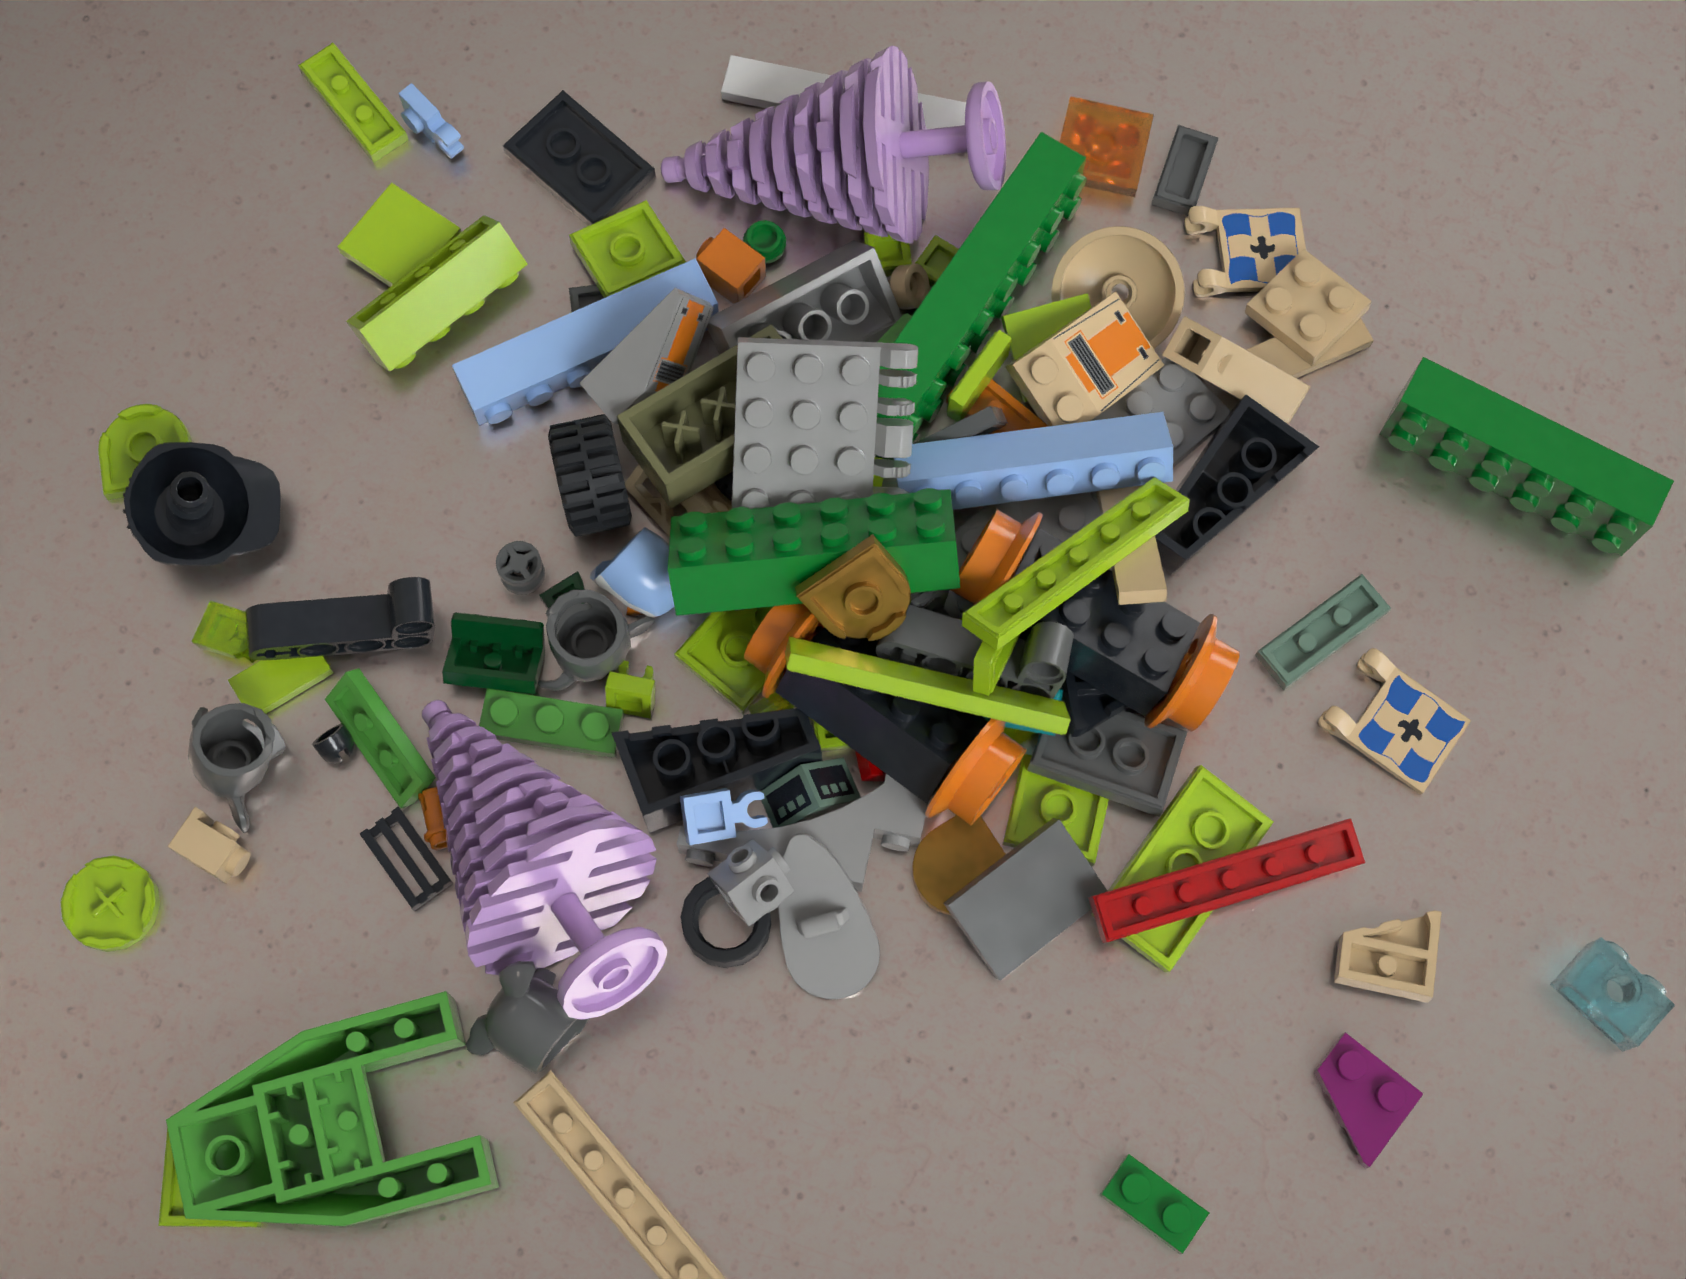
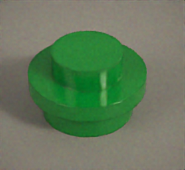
(766, 239)

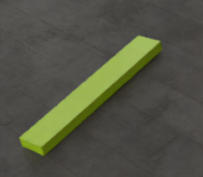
(1074, 563)
(925, 686)

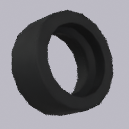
(706, 951)

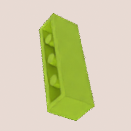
(437, 293)

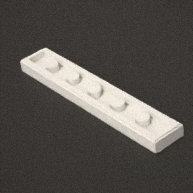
(768, 83)

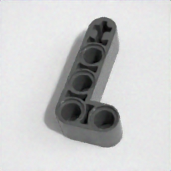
(949, 648)

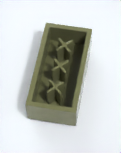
(687, 428)

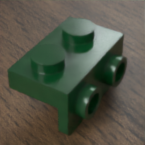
(494, 653)

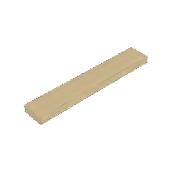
(613, 1182)

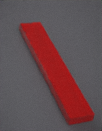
(1226, 880)

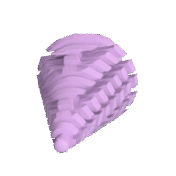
(848, 150)
(541, 868)

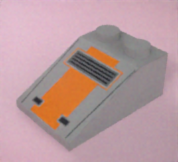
(651, 354)

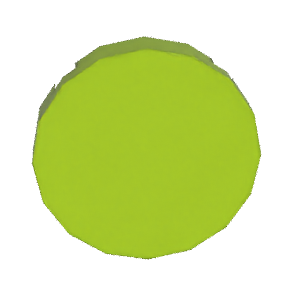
(110, 903)

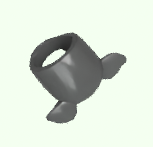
(588, 637)
(233, 754)
(525, 1019)

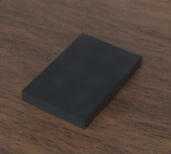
(579, 160)

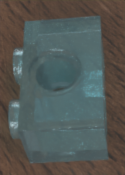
(1585, 987)

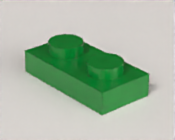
(1154, 1204)

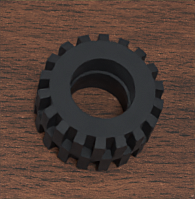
(589, 475)

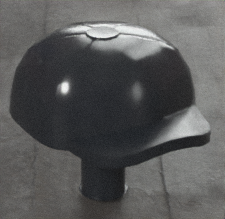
(201, 504)

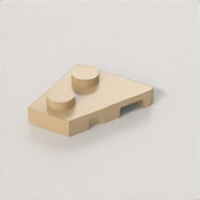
(1392, 958)

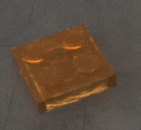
(1111, 141)

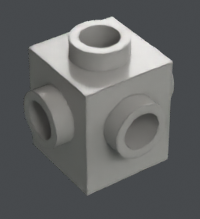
(752, 881)

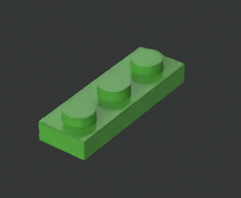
(551, 722)
(380, 738)

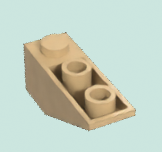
(1235, 369)

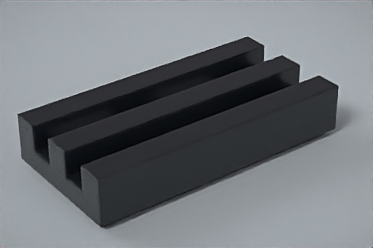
(384, 826)

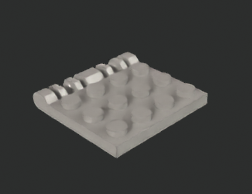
(812, 420)

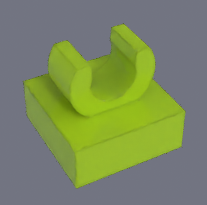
(631, 693)

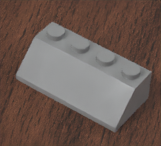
(829, 300)

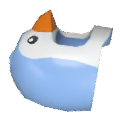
(639, 575)

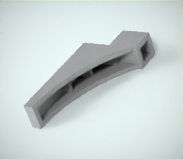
(847, 833)

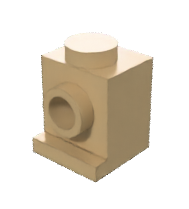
(210, 847)

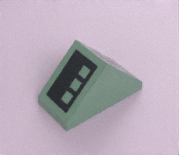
(809, 792)

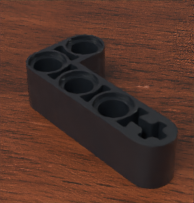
(343, 624)

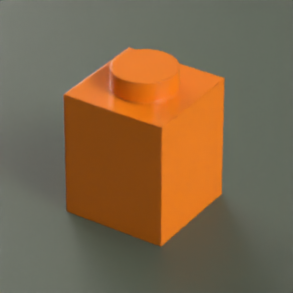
(731, 266)

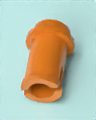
(433, 819)

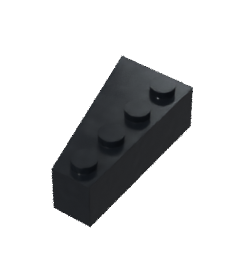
(1230, 475)
(713, 756)

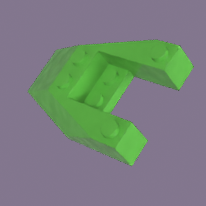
(301, 1131)

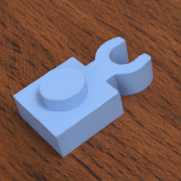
(425, 117)
(713, 815)

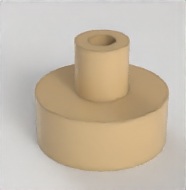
(909, 285)

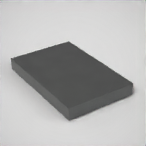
(1114, 760)
(1025, 898)

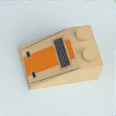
(1085, 365)

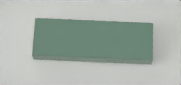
(1322, 631)

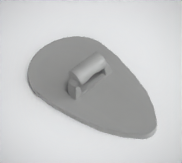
(825, 924)

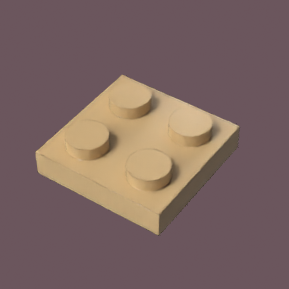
(1307, 307)

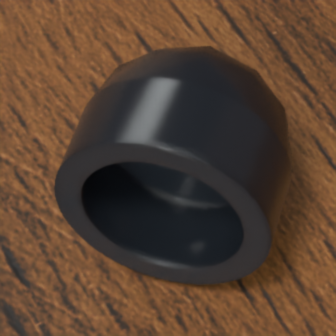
(334, 741)

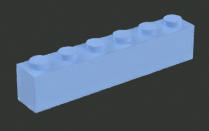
(567, 348)
(1044, 461)

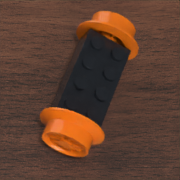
(1133, 652)
(909, 740)

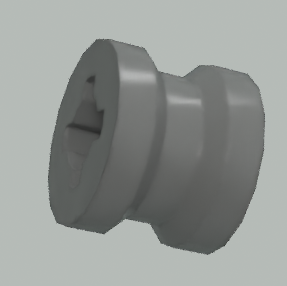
(517, 558)

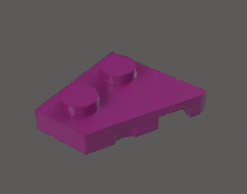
(1365, 1096)

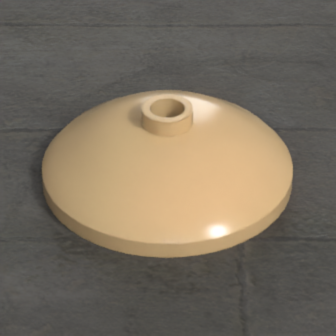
(1131, 259)

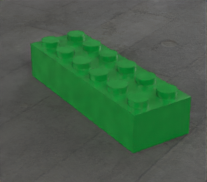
(1525, 458)
(763, 553)

